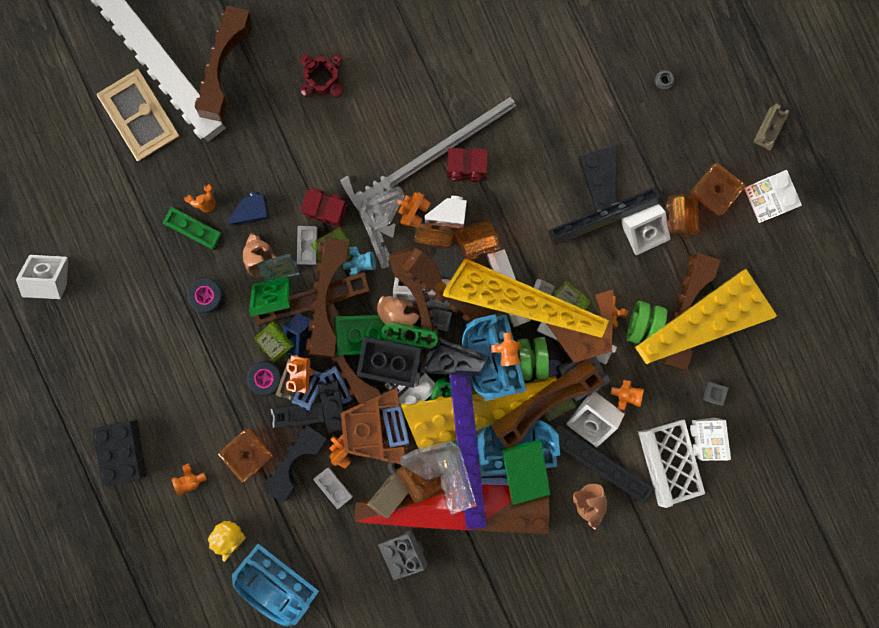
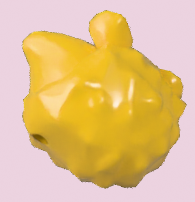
(226, 539)

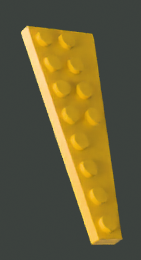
(499, 292)
(722, 312)
(434, 419)

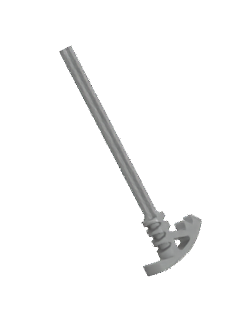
(389, 182)

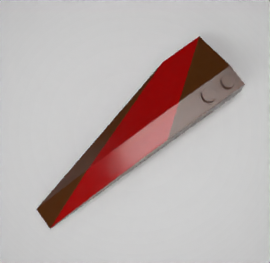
(433, 512)

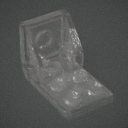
(386, 206)
(451, 469)

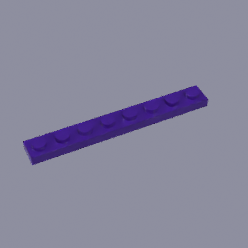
(467, 441)

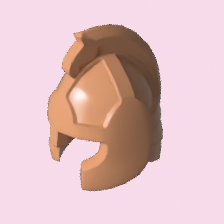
(255, 253)
(397, 311)
(591, 504)

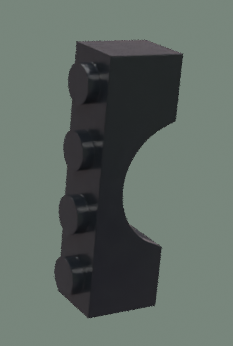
(282, 482)

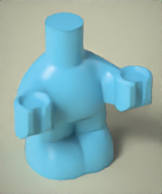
(360, 262)

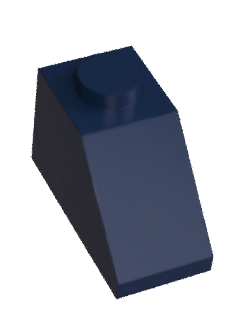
(250, 210)
(297, 333)

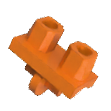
(416, 202)
(299, 374)
(338, 453)

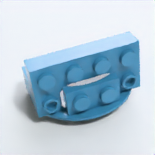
(509, 378)
(492, 460)
(265, 595)

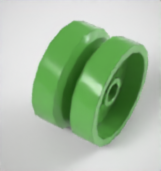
(645, 321)
(534, 359)

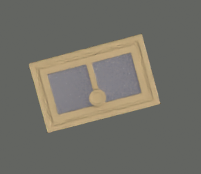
(138, 115)

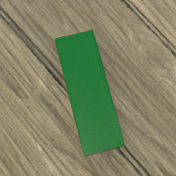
(192, 228)

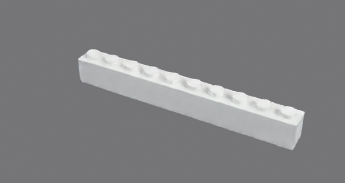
(159, 64)

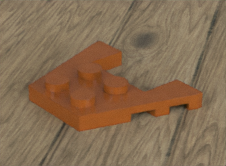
(582, 345)
(363, 429)

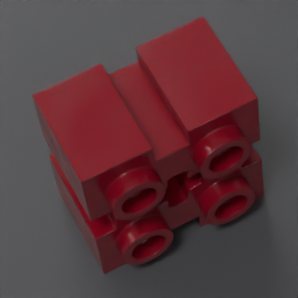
(467, 164)
(324, 208)

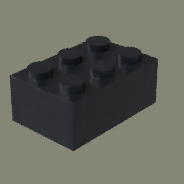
(390, 362)
(119, 452)

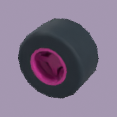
(201, 299)
(260, 374)

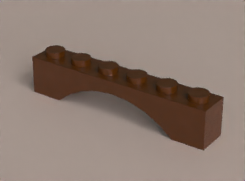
(233, 29)
(397, 260)
(426, 270)
(701, 271)
(336, 292)
(322, 337)
(576, 382)
(358, 387)

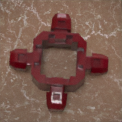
(311, 67)

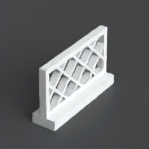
(657, 470)

